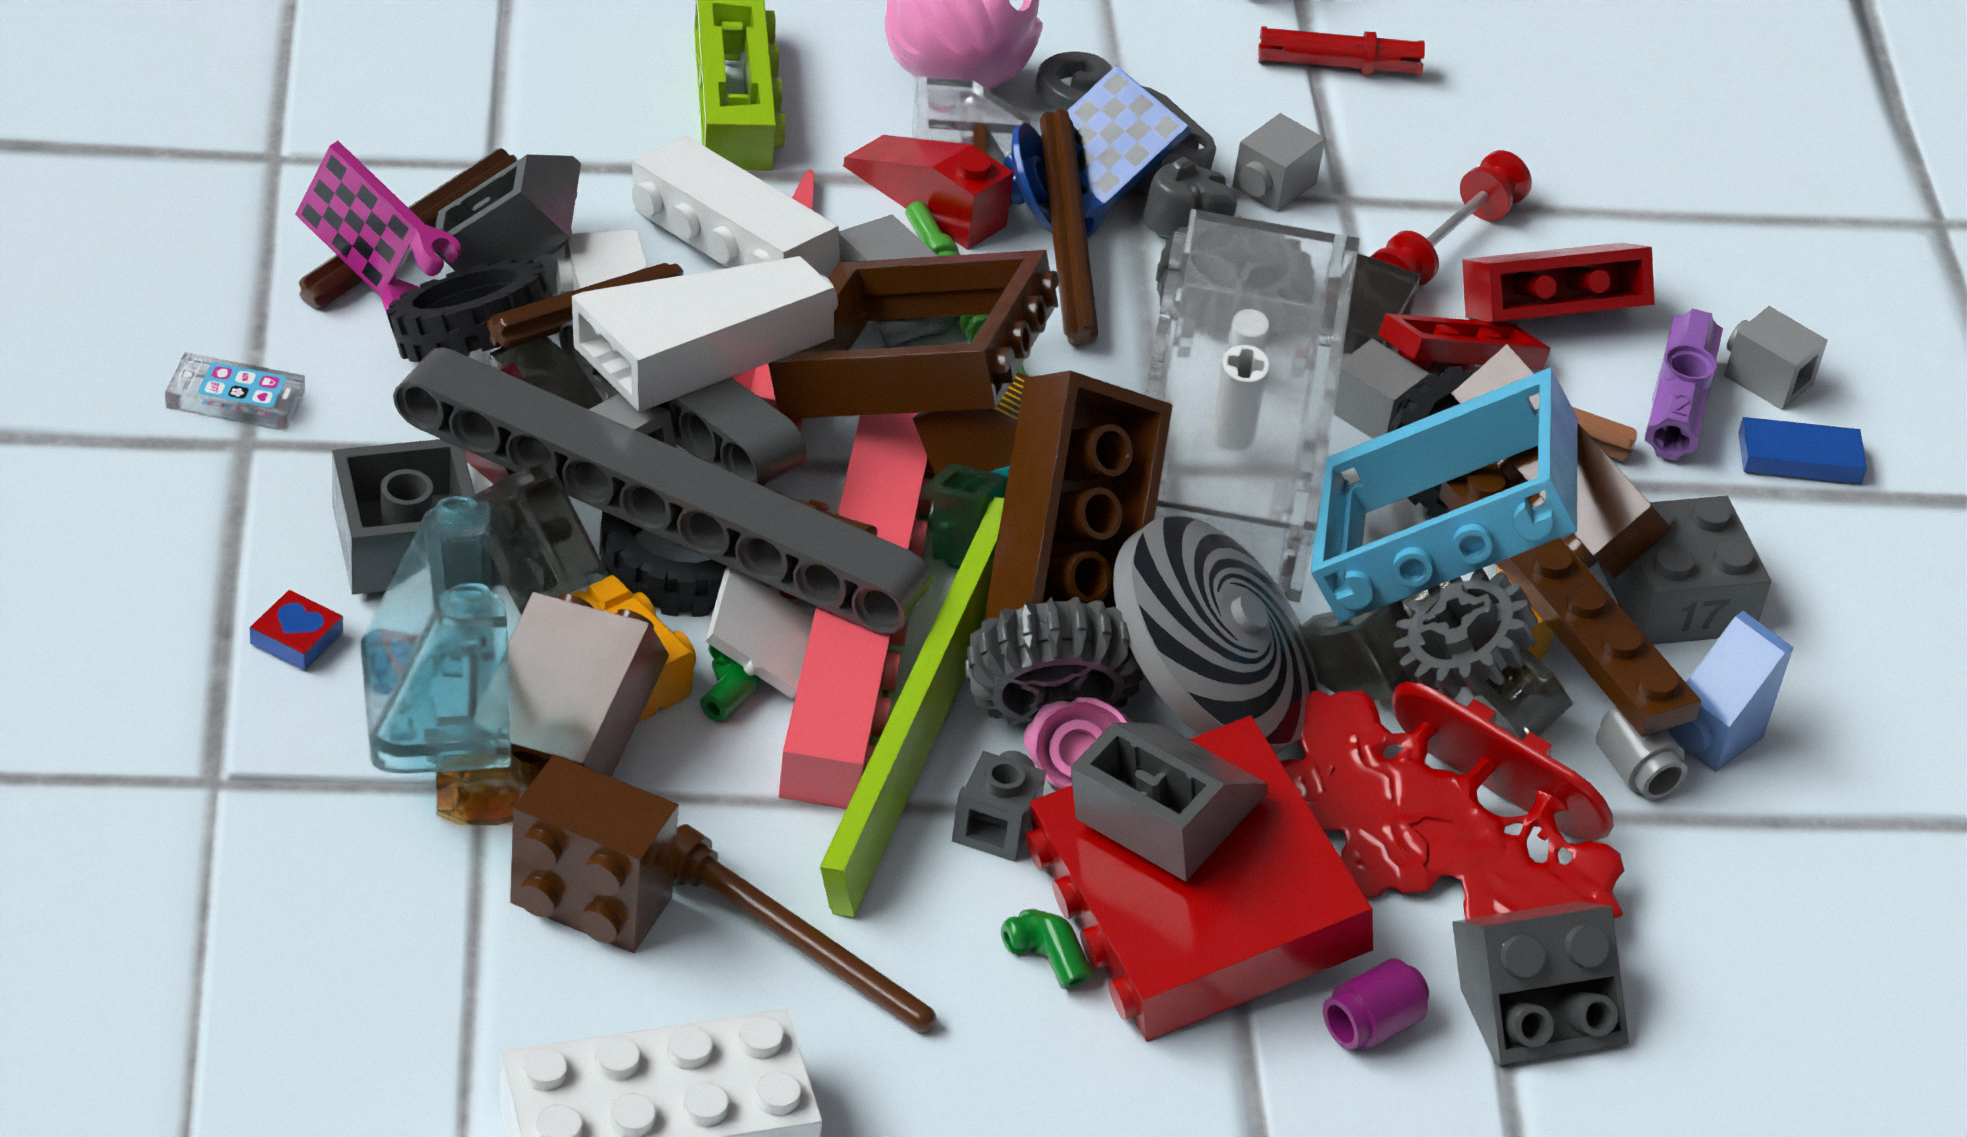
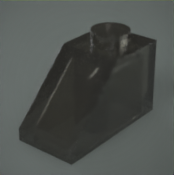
(1358, 651)

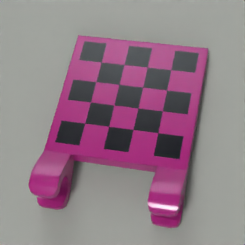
(370, 225)

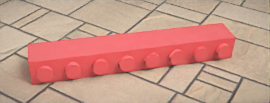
(845, 663)

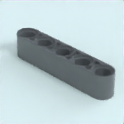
(722, 425)

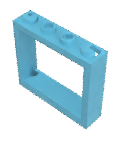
(1431, 453)

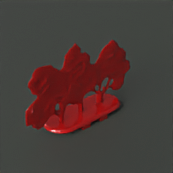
(1426, 823)

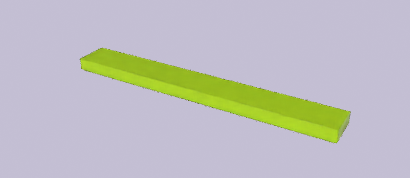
(910, 728)

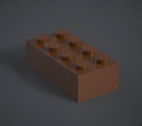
(1075, 489)

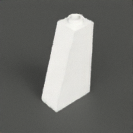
(701, 327)

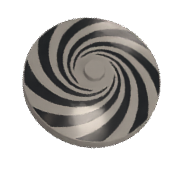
(1213, 630)

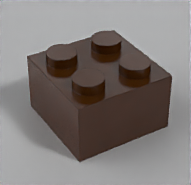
(593, 853)

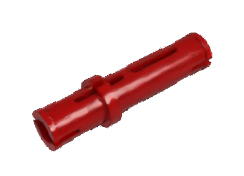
(1340, 50)

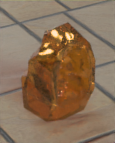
(483, 794)

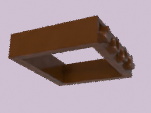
(839, 381)

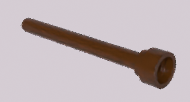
(699, 865)

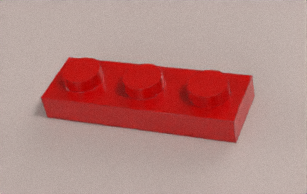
(1458, 341)

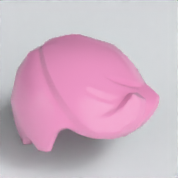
(1065, 732)

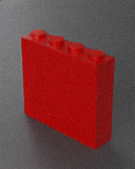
(1244, 924)

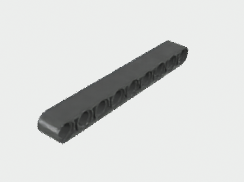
(666, 490)

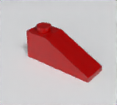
(956, 180)

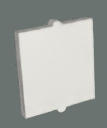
(760, 630)

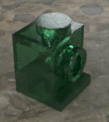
(958, 506)

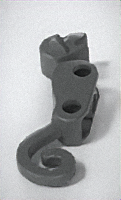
(1180, 179)

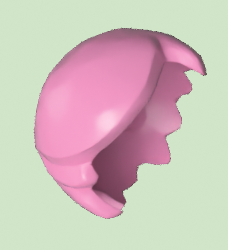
(963, 38)

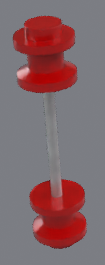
(1485, 191)

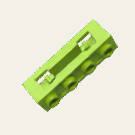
(748, 125)

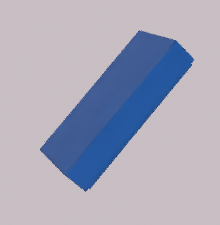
(1802, 450)

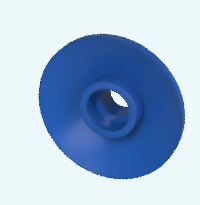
(1029, 175)

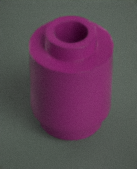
(1376, 1005)

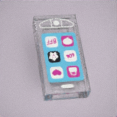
(235, 391)

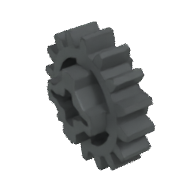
(1466, 633)

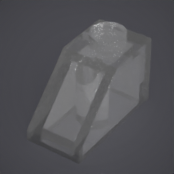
(953, 107)

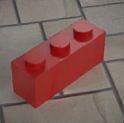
(1558, 282)

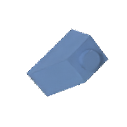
(1736, 692)

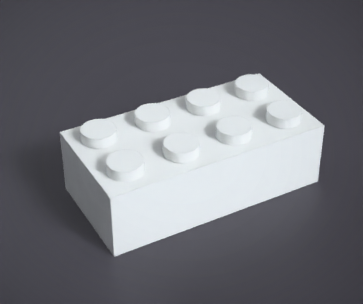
(664, 1082)

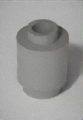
(1645, 763)

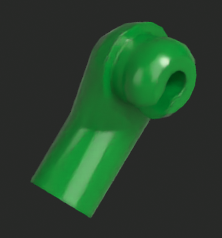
(731, 688)
(1050, 937)

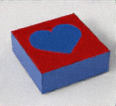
(296, 629)

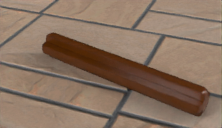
(548, 315)

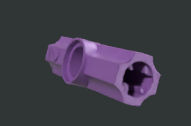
(1684, 384)

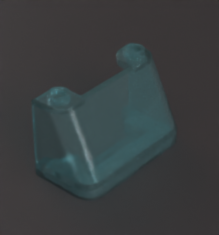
(440, 652)

